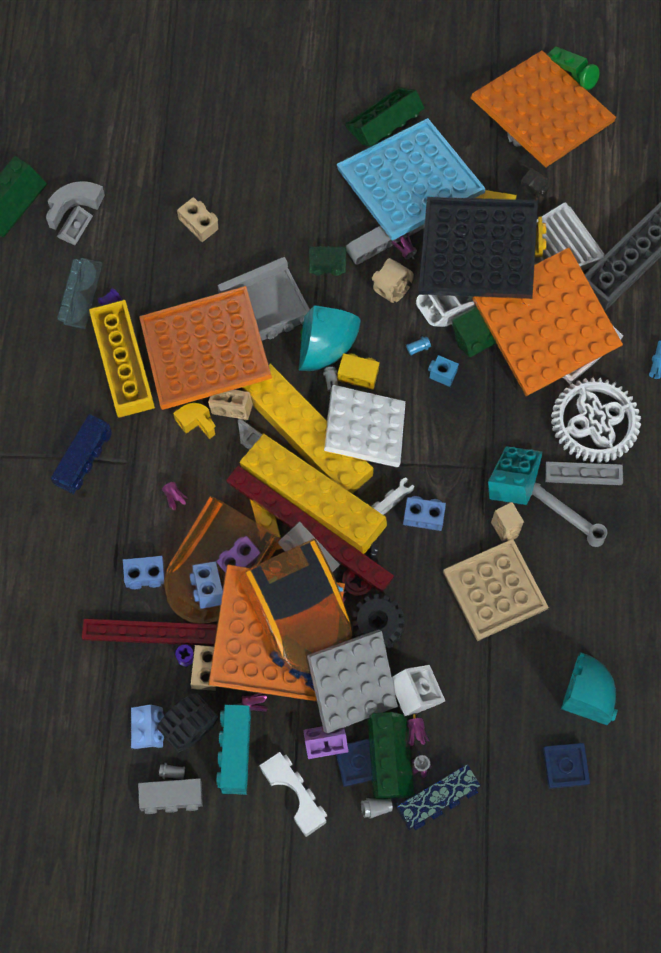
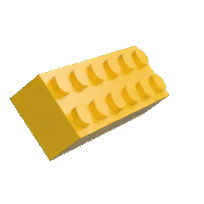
(121, 358)

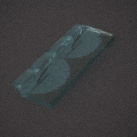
(82, 292)

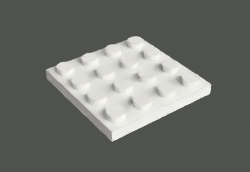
(365, 426)

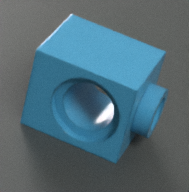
(443, 377)

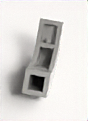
(71, 195)

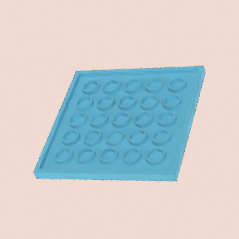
(403, 172)

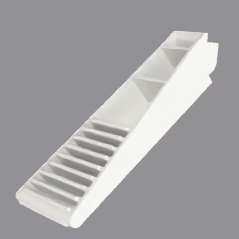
(562, 232)

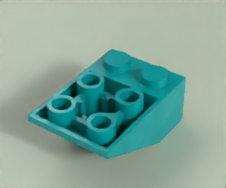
(514, 475)

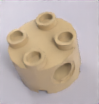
(392, 280)

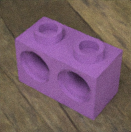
(236, 553)
(323, 744)

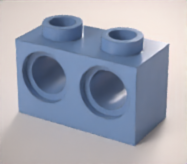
(424, 519)
(144, 566)
(210, 584)

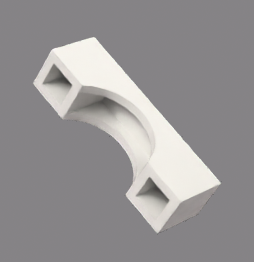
(278, 772)

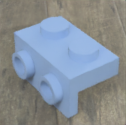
(144, 727)

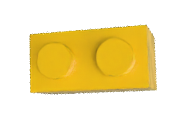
(358, 371)

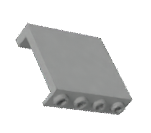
(273, 297)

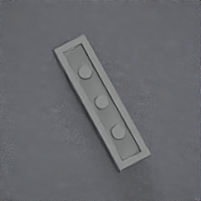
(584, 473)

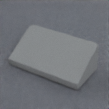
(75, 225)

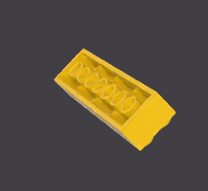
(305, 430)
(314, 493)

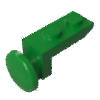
(583, 73)

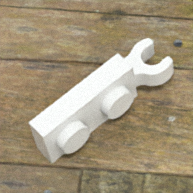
(393, 497)

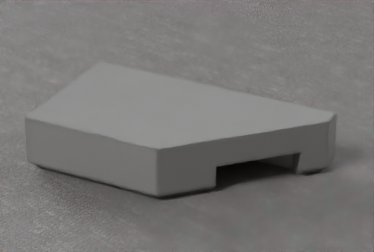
(248, 434)

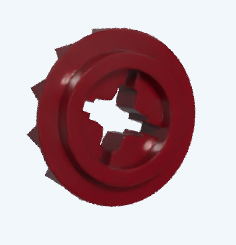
(354, 589)

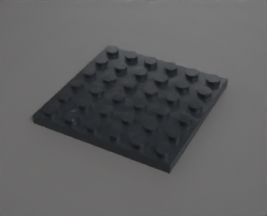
(478, 247)

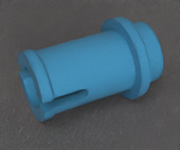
(418, 345)

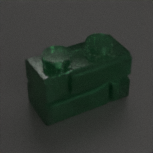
(327, 260)

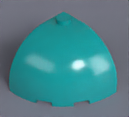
(326, 337)
(591, 691)

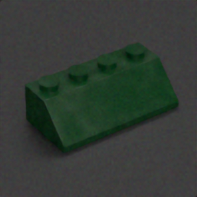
(385, 116)
(18, 190)
(472, 332)
(390, 756)

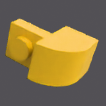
(195, 415)

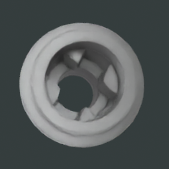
(375, 807)

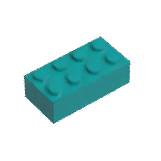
(235, 749)

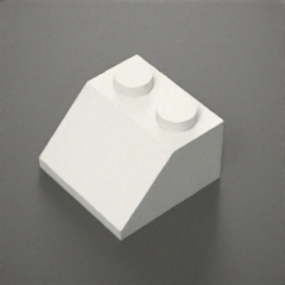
(417, 689)

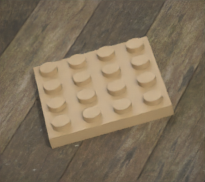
(495, 589)

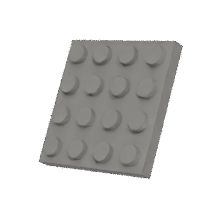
(352, 681)

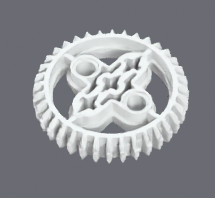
(593, 427)

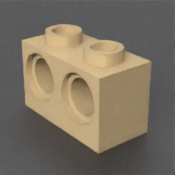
(195, 221)
(231, 404)
(507, 522)
(201, 667)

